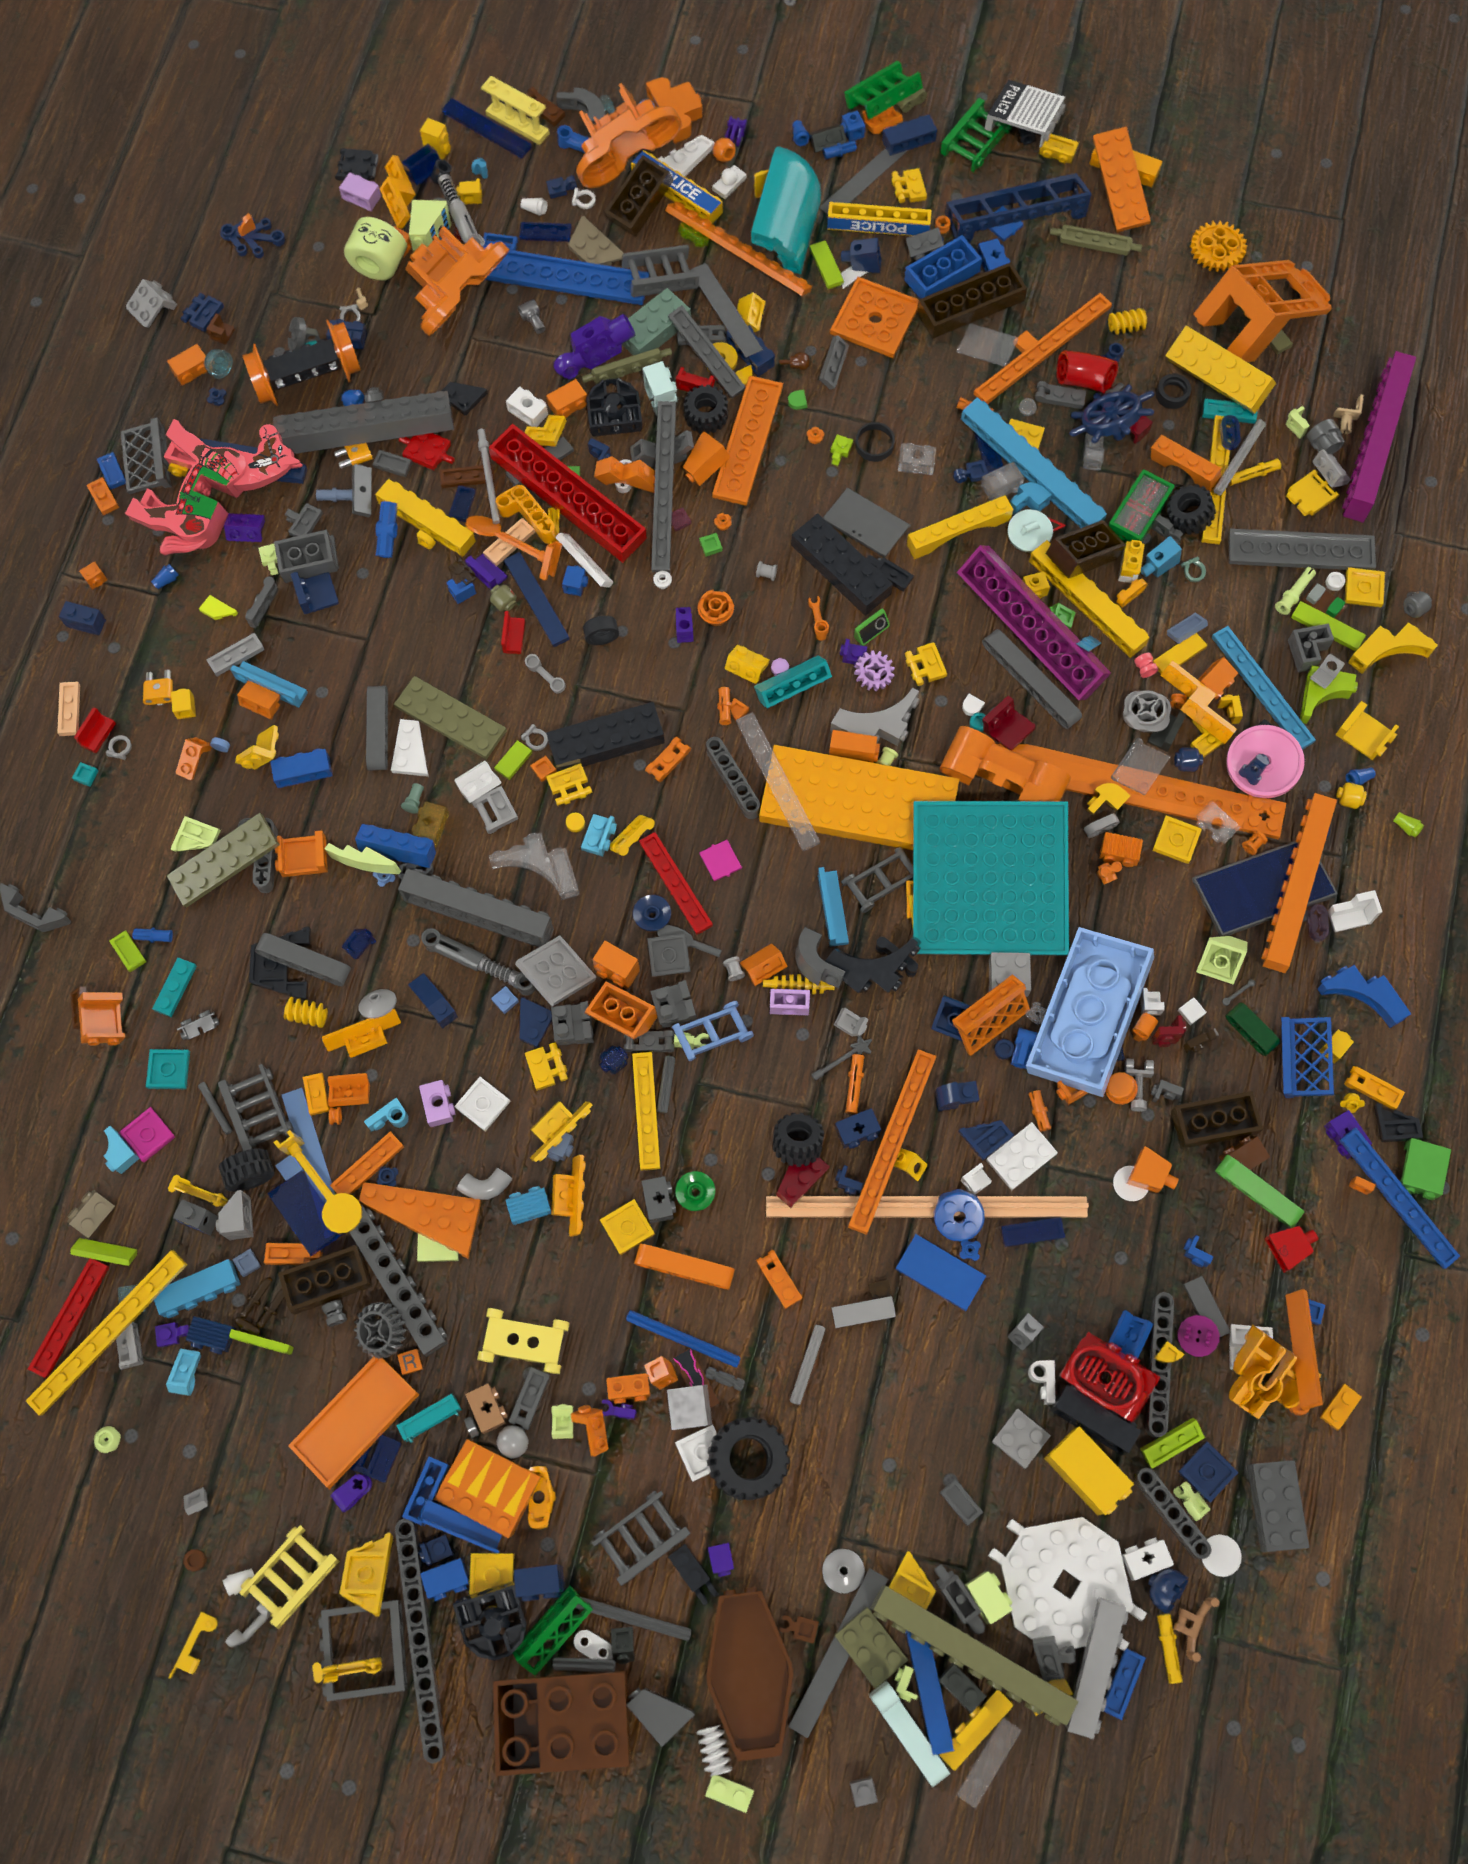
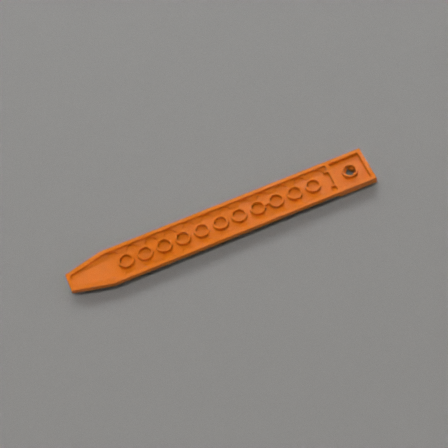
(1166, 793)

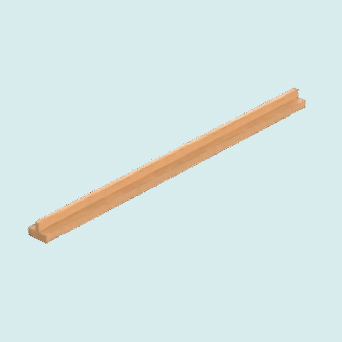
(924, 1206)

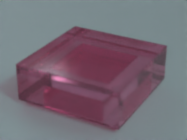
(680, 519)

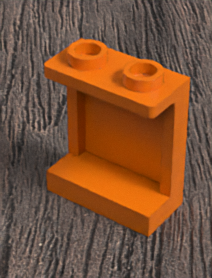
(301, 855)
(100, 1018)

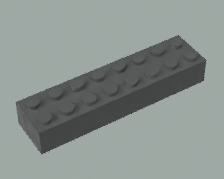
(476, 908)

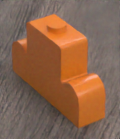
(680, 98)

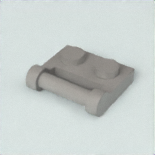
(501, 807)

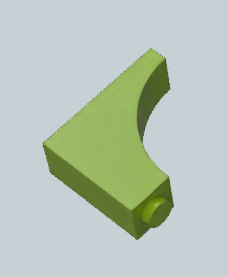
(1314, 694)

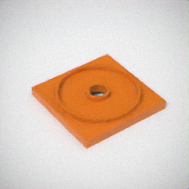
(870, 300)

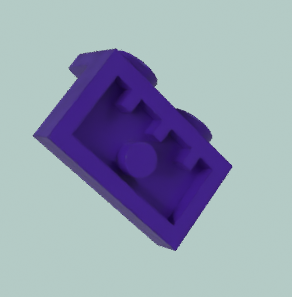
(244, 527)

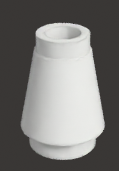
(534, 205)
(234, 1581)

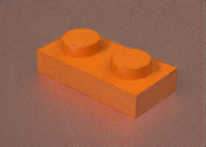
(102, 496)

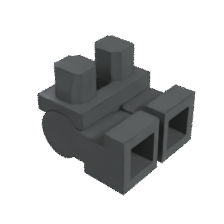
(674, 1004)
(572, 1024)

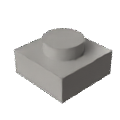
(195, 1501)

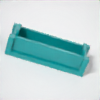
(429, 1418)

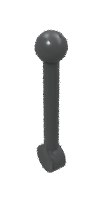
(1226, 1001)

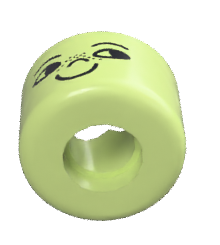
(375, 248)

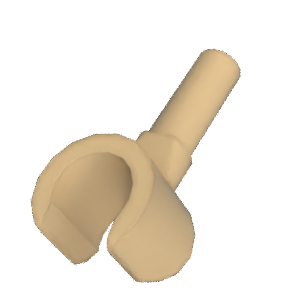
(361, 302)

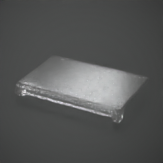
(987, 345)
(1140, 767)

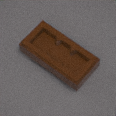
(74, 1006)

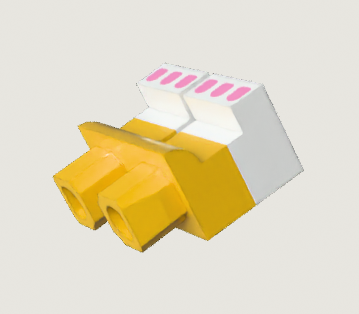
(1131, 561)

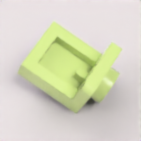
(561, 1422)
(903, 1677)

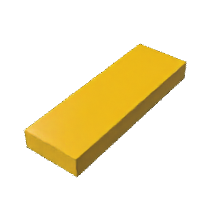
(1181, 652)

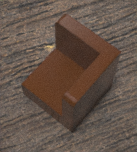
(219, 330)

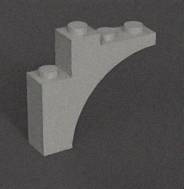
(887, 724)

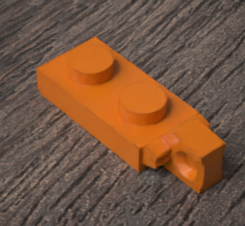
(288, 1254)

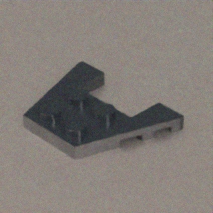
(273, 975)

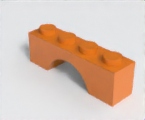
(1200, 470)

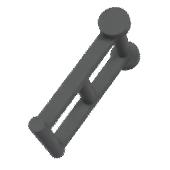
(868, 904)

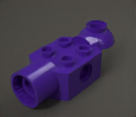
(594, 345)

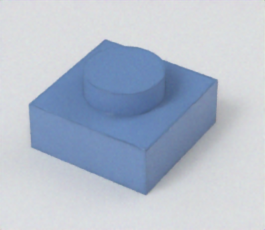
(504, 1000)

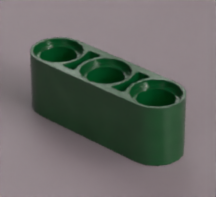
(1253, 1029)

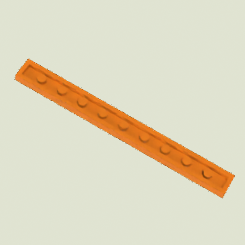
(742, 250)
(1042, 348)
(892, 1142)

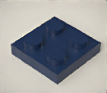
(1208, 1472)

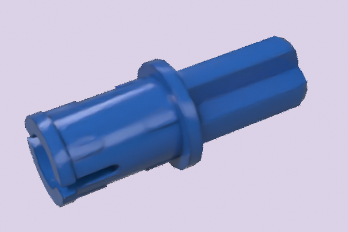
(838, 149)
(153, 935)

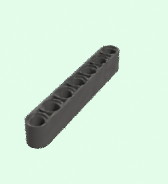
(1032, 679)
(1166, 1335)

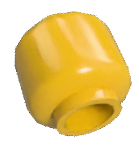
(1351, 795)

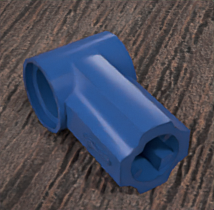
(570, 139)
(1024, 1043)

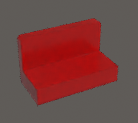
(512, 634)
(94, 730)

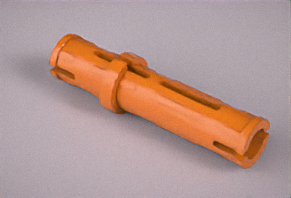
(857, 1063)

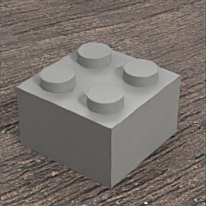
(1005, 964)

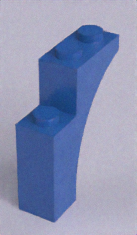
(1375, 993)

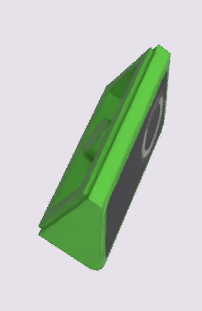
(871, 627)

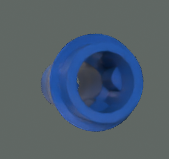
(800, 134)
(165, 576)
(1360, 776)

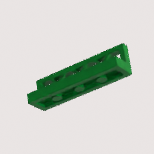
(547, 1625)

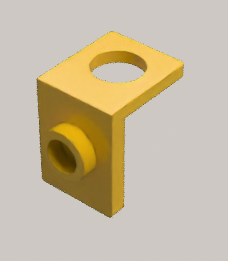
(907, 1160)

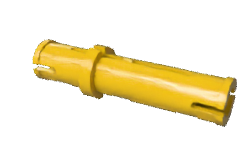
(1259, 470)
(1169, 1647)

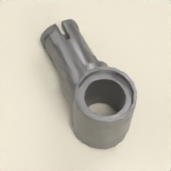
(530, 312)

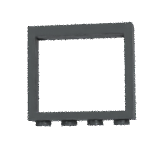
(398, 1651)

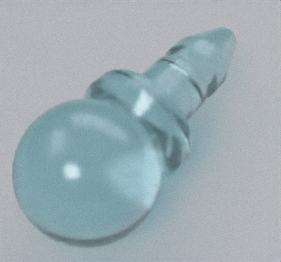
(607, 103)

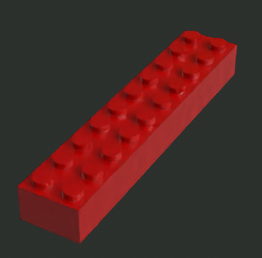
(568, 492)

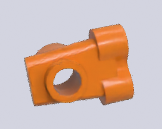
(1107, 872)

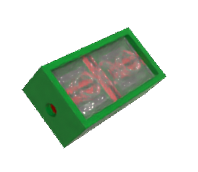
(1141, 507)

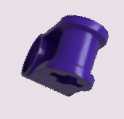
(349, 1494)

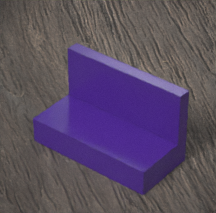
(486, 571)

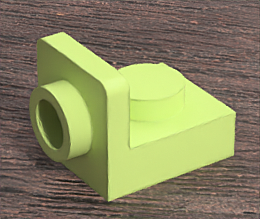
(1296, 423)

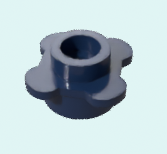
(219, 400)
(383, 1172)

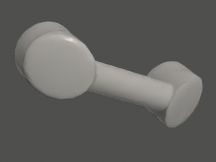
(534, 664)
(238, 1638)

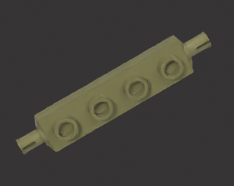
(1095, 240)
(626, 366)

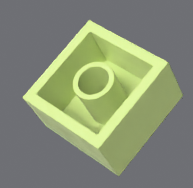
(989, 1597)

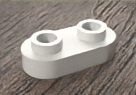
(594, 1645)

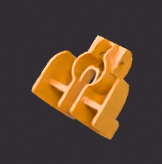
(1252, 1362)

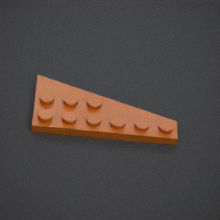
(433, 1215)

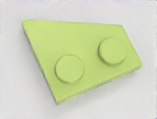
(194, 835)

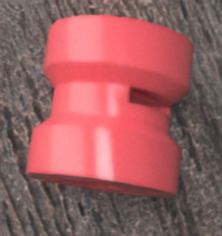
(1146, 665)

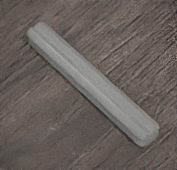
(807, 1365)

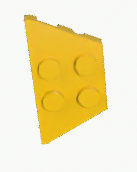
(366, 1574)

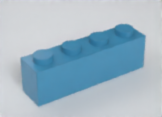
(197, 1288)

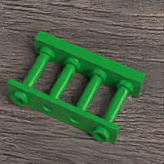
(878, 82)
(968, 122)

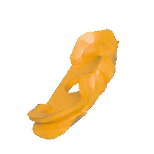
(540, 1513)

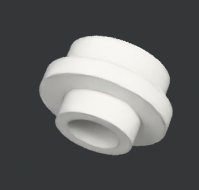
(662, 583)

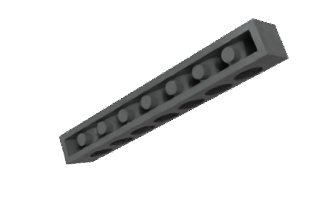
(436, 1338)

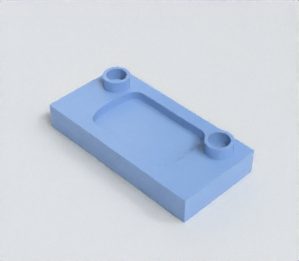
(1090, 1011)

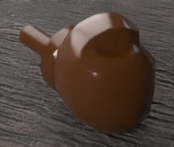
(798, 361)

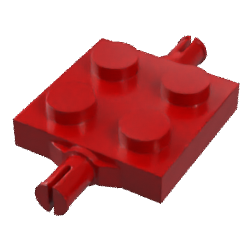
(427, 450)

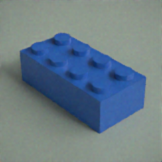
(943, 268)

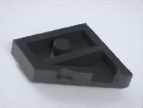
(464, 396)
(1396, 1126)

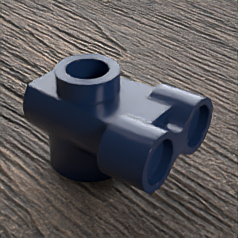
(1115, 352)
(1254, 769)

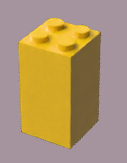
(1089, 1472)

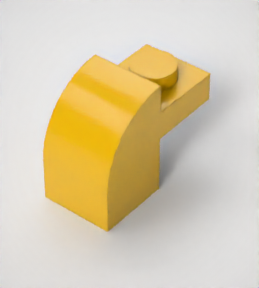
(1108, 793)

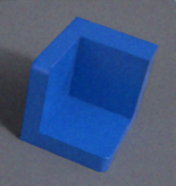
(460, 591)

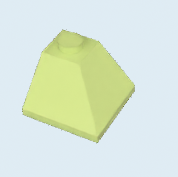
(1223, 958)

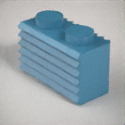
(528, 1205)

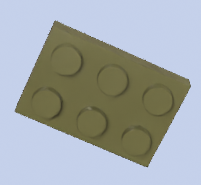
(870, 1647)

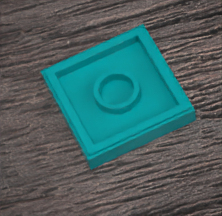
(167, 1069)

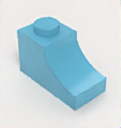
(119, 1153)

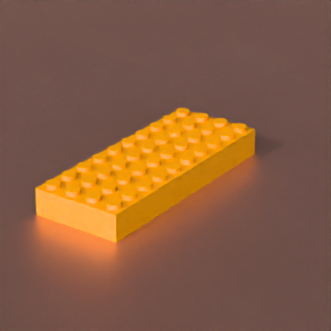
(855, 796)

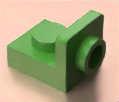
(1063, 613)

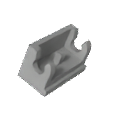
(129, 1347)

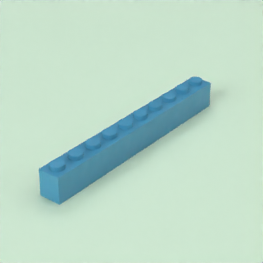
(1031, 463)

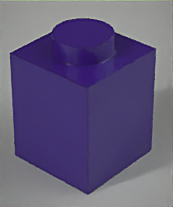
(721, 1559)

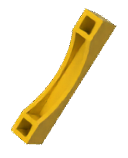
(985, 515)

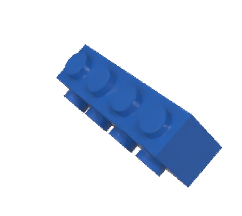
(396, 845)

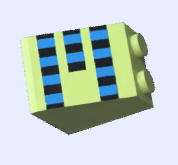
(427, 220)

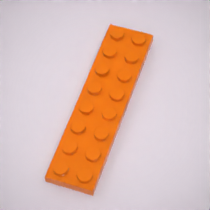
(748, 440)

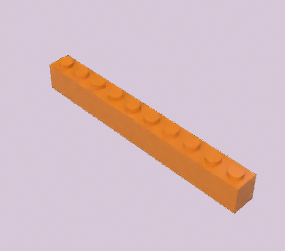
(1299, 883)

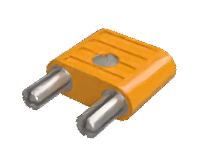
(357, 454)
(157, 690)

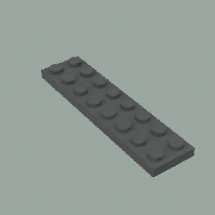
(1301, 549)

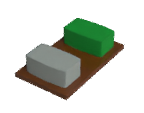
(1324, 601)

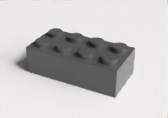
(1277, 1506)

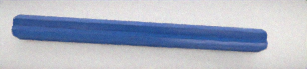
(683, 1338)

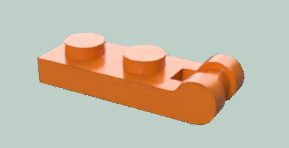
(779, 1280)

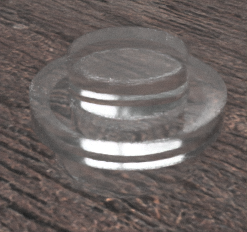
(1027, 407)

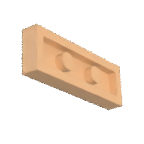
(501, 550)
(68, 708)

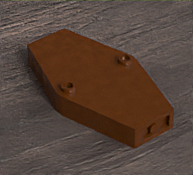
(749, 1675)

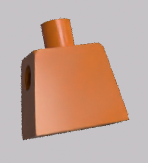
(1151, 1172)

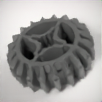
(373, 1330)

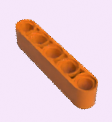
(684, 1266)

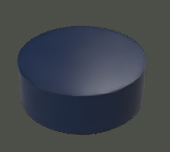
(1004, 1049)

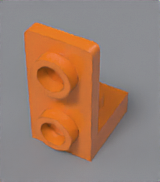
(190, 757)

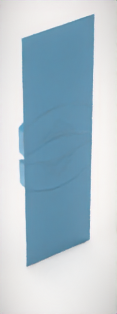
(1089, 643)

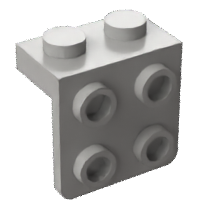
(148, 301)

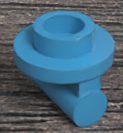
(479, 167)

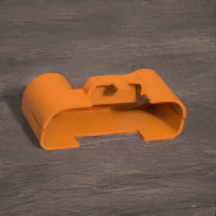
(979, 755)

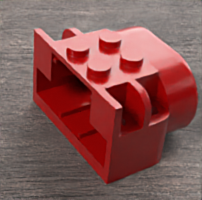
(1129, 1384)

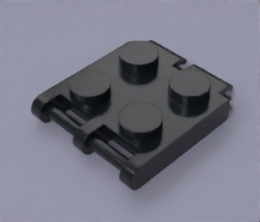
(357, 163)

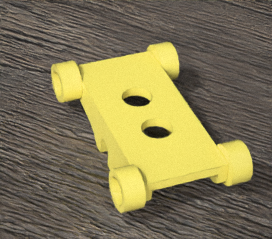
(546, 1352)

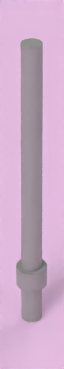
(483, 446)

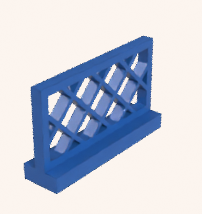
(1289, 1057)

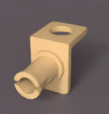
(1348, 415)

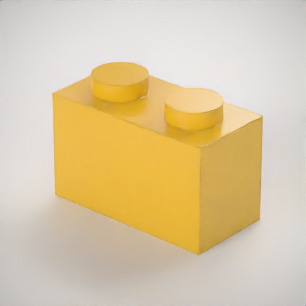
(436, 135)

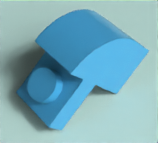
(1032, 495)

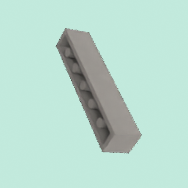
(1096, 1667)

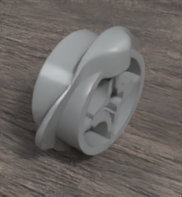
(1147, 702)

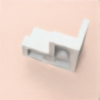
(1355, 913)

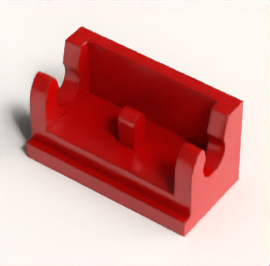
(688, 381)

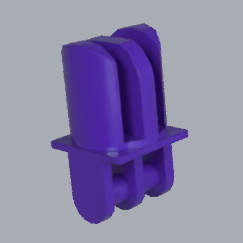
(736, 128)

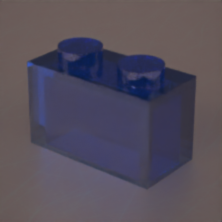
(420, 164)

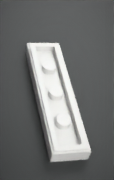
(584, 560)

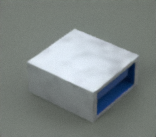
(689, 1407)

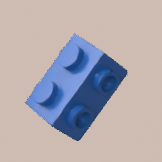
(1131, 1333)

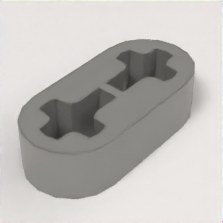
(1101, 825)

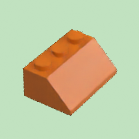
(622, 1011)

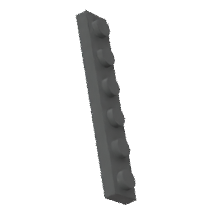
(706, 352)

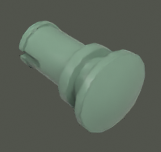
(412, 801)

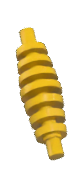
(798, 985)

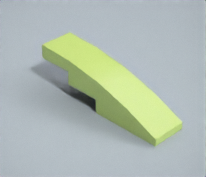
(366, 860)

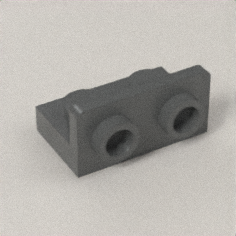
(924, 243)

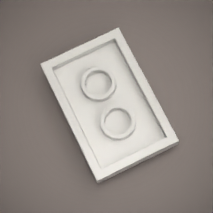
(1021, 1156)

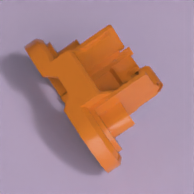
(621, 136)
(446, 269)

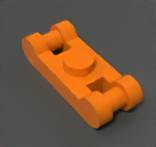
(668, 759)

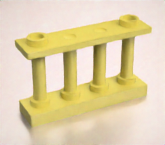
(510, 118)
(309, 1580)

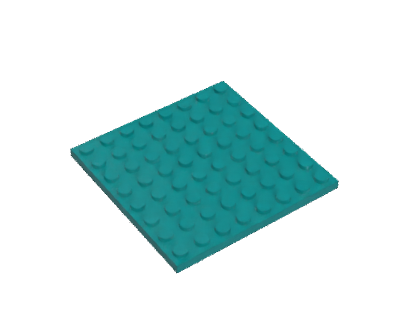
(991, 877)

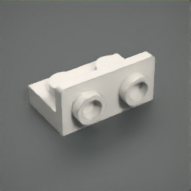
(477, 781)

